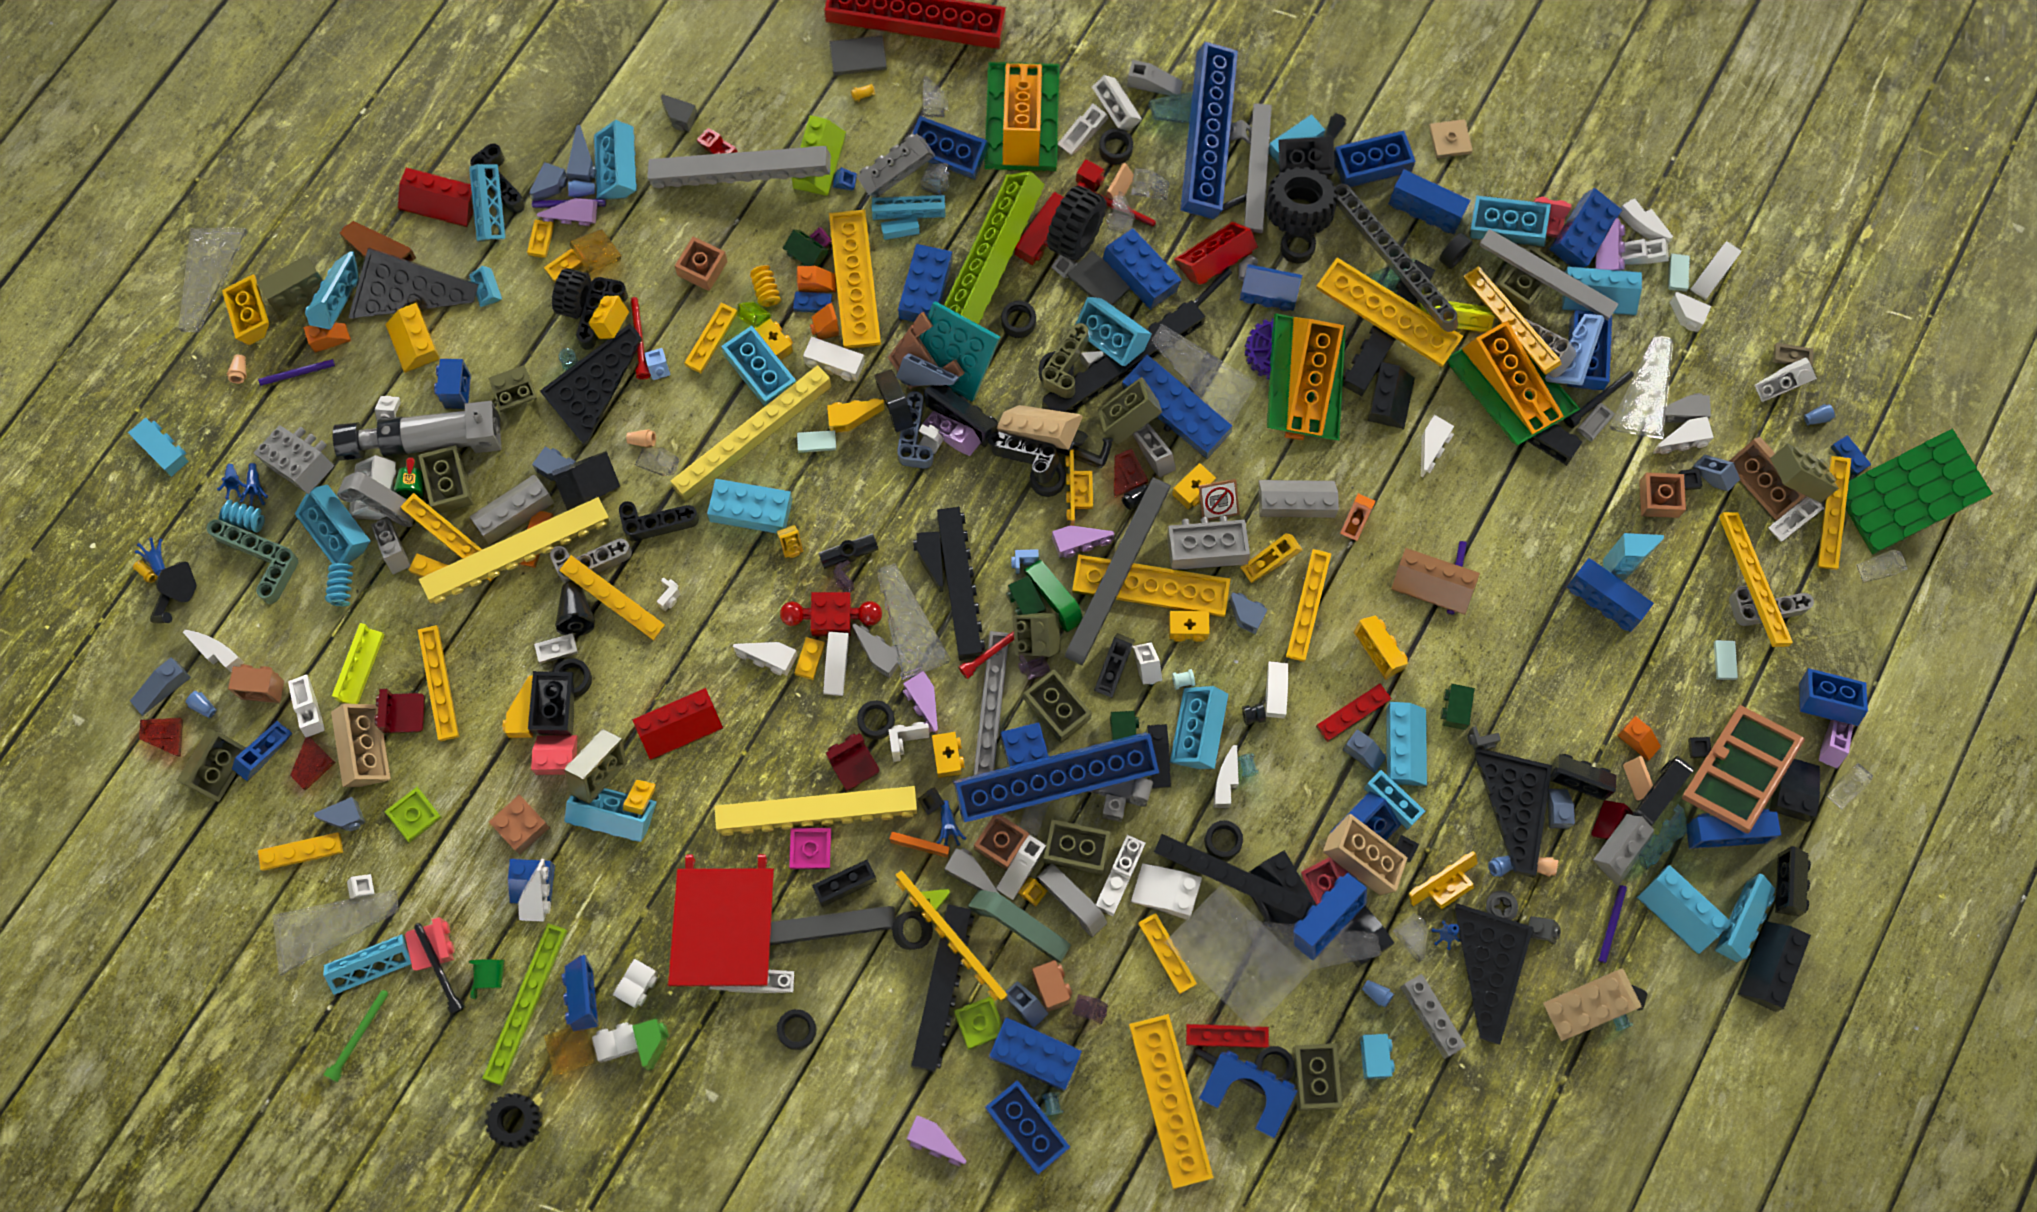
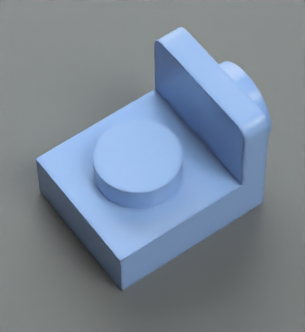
(657, 364)
(1026, 557)

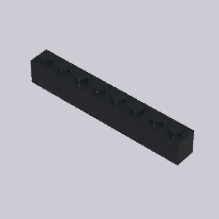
(1378, 345)
(959, 583)
(1233, 876)
(940, 993)

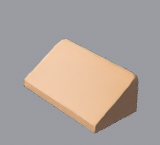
(1121, 182)
(1638, 777)

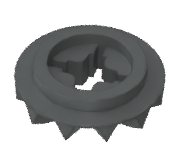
(1507, 900)

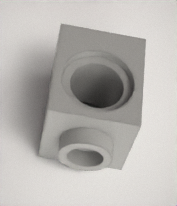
(1114, 808)

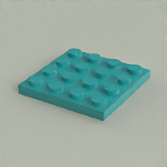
(962, 340)

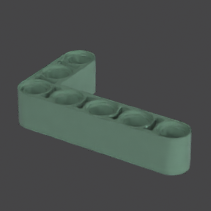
(259, 551)
(996, 906)

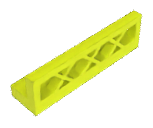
(1470, 316)
(358, 665)

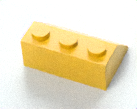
(246, 310)
(411, 338)
(1380, 646)

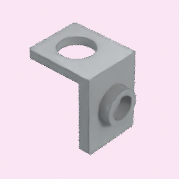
(1238, 131)

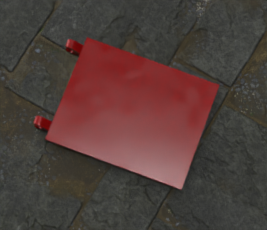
(721, 926)

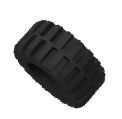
(1303, 185)
(1076, 223)

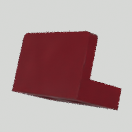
(1609, 818)

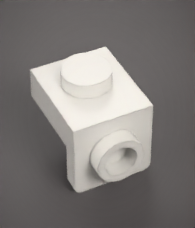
(387, 407)
(931, 437)
(670, 596)

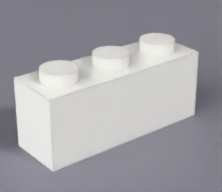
(1116, 103)
(833, 359)

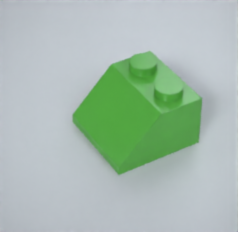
(650, 1041)

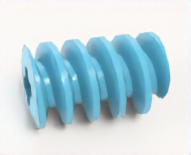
(241, 516)
(337, 583)

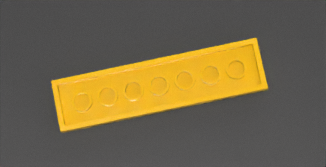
(854, 279)
(1388, 312)
(1157, 586)
(1170, 1101)

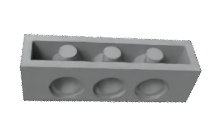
(1433, 1016)

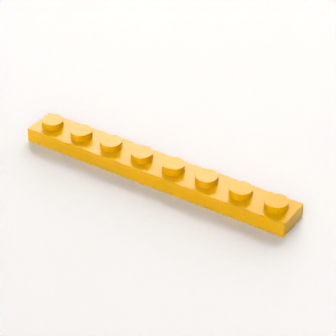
(1505, 311)
(1755, 579)
(955, 944)

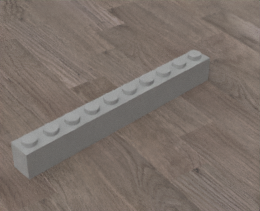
(739, 167)

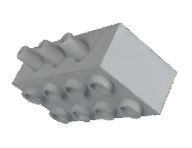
(896, 165)
(295, 458)
(1208, 544)

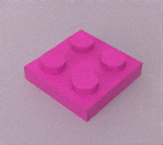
(810, 848)

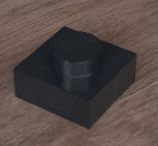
(1692, 479)
(1699, 747)
(931, 801)
(1406, 847)

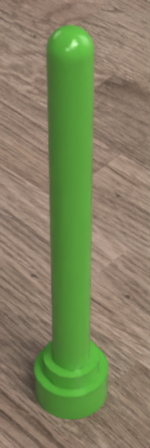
(335, 1071)

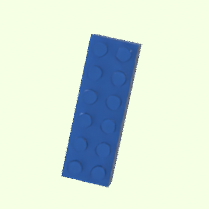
(1182, 408)

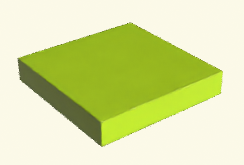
(413, 814)
(979, 1022)

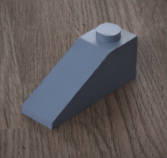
(580, 162)
(920, 372)
(159, 685)

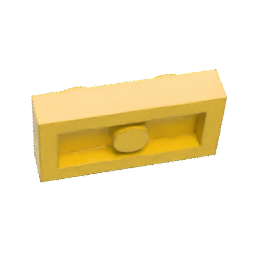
(540, 238)
(566, 260)
(423, 565)
(809, 658)
(639, 797)

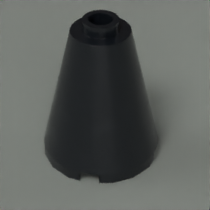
(573, 611)

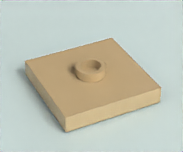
(1450, 138)

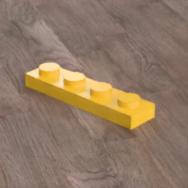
(711, 338)
(300, 851)
(1170, 961)

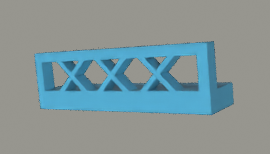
(480, 202)
(908, 210)
(362, 959)

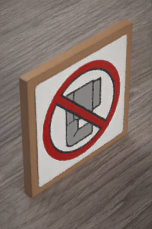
(1219, 499)

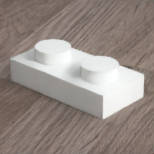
(556, 648)

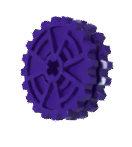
(1259, 348)

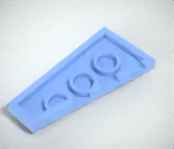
(1584, 342)

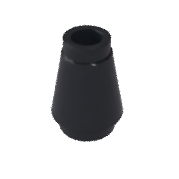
(1335, 125)
(1133, 497)

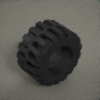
(570, 293)
(498, 1112)

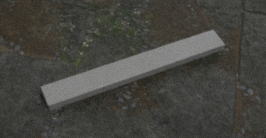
(1257, 167)
(1548, 274)
(991, 707)

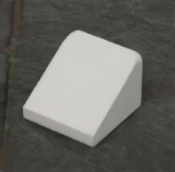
(1088, 358)
(360, 886)

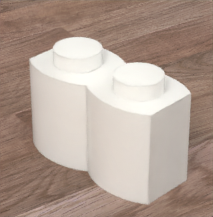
(635, 984)
(614, 1043)

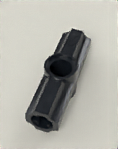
(859, 546)

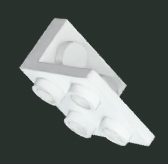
(900, 733)

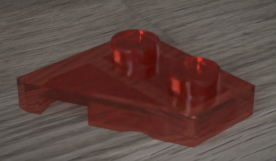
(1127, 473)
(163, 734)
(310, 764)

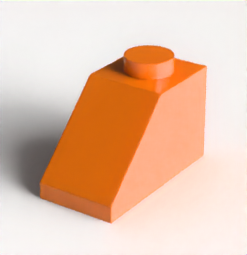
(815, 279)
(825, 323)
(322, 338)
(1357, 517)
(1640, 738)

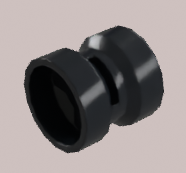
(1253, 714)

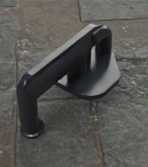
(1086, 456)
(174, 583)

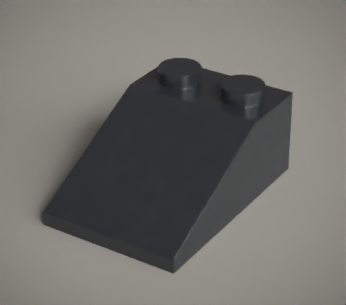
(1307, 152)
(586, 480)
(551, 703)
(1798, 791)
(1366, 922)

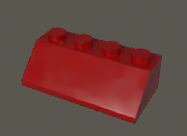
(435, 197)
(1216, 252)
(677, 724)

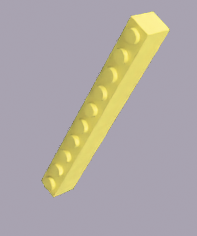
(751, 433)
(514, 550)
(815, 810)

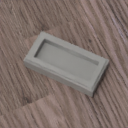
(1595, 422)

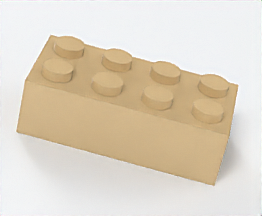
(1592, 1004)

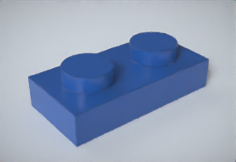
(810, 302)
(1847, 449)

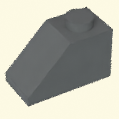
(679, 112)

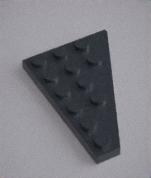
(394, 283)
(588, 386)
(1519, 802)
(1493, 960)

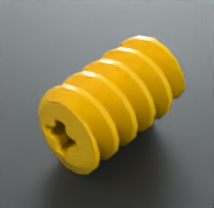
(765, 286)

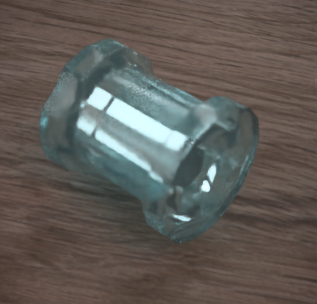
(566, 354)
(1248, 765)
(1622, 1022)
(1052, 1104)

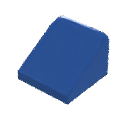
(844, 179)

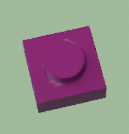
(821, 237)

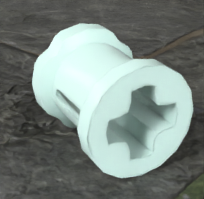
(1183, 679)

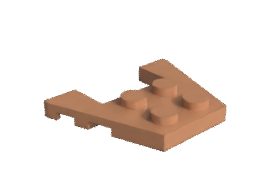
(912, 344)

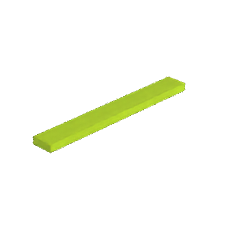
(524, 1004)

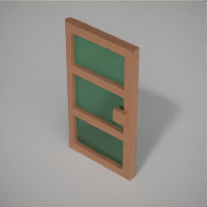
(1743, 769)

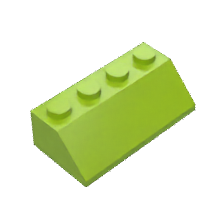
(821, 133)

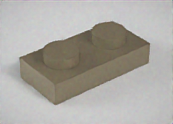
(1789, 354)

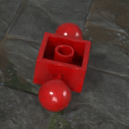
(830, 613)

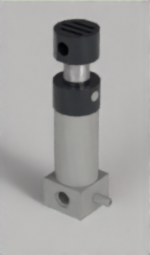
(396, 436)

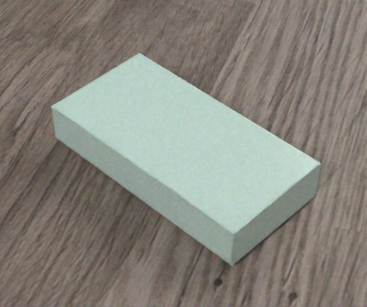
(1678, 272)
(816, 441)
(1725, 660)

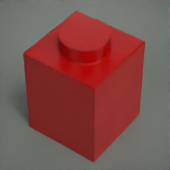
(1090, 174)

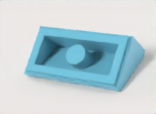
(900, 228)
(488, 289)

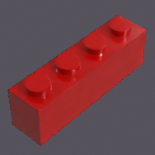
(1034, 240)

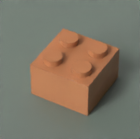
(701, 263)
(1662, 495)
(256, 684)
(519, 824)
(1000, 841)
(1050, 986)

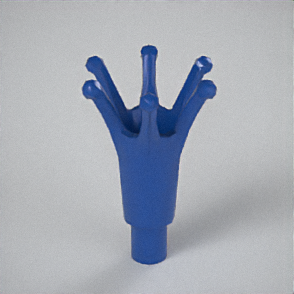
(231, 481)
(253, 485)
(153, 557)
(949, 825)
(1447, 933)

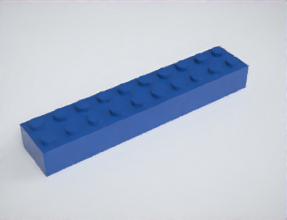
(1209, 130)
(1055, 777)

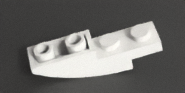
(1120, 875)
(778, 982)

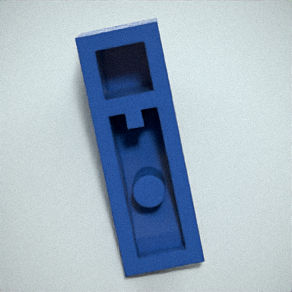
(260, 751)

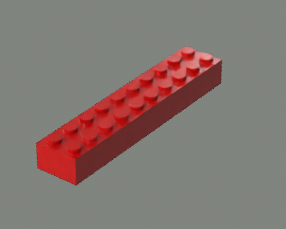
(933, 19)

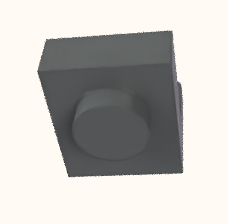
(1487, 742)
(1545, 929)

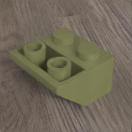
(512, 388)
(1037, 634)

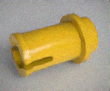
(862, 92)
(145, 571)

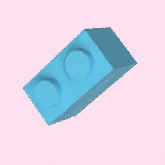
(1376, 1056)

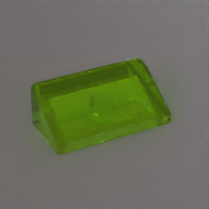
(752, 314)

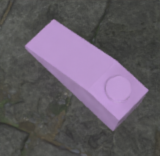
(1836, 743)

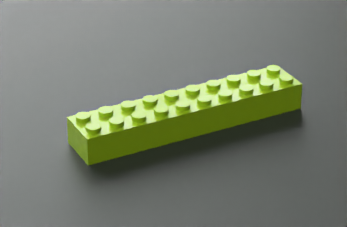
(994, 245)

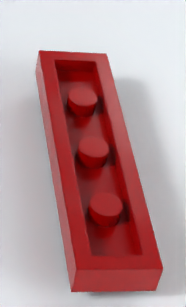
(1353, 712)
(1227, 1036)

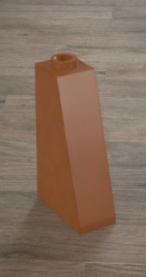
(362, 238)

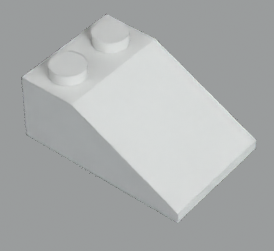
(1166, 890)

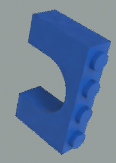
(1278, 1094)

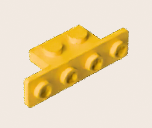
(1080, 491)
(1446, 885)

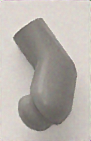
(1243, 265)

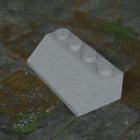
(1298, 498)
(511, 509)

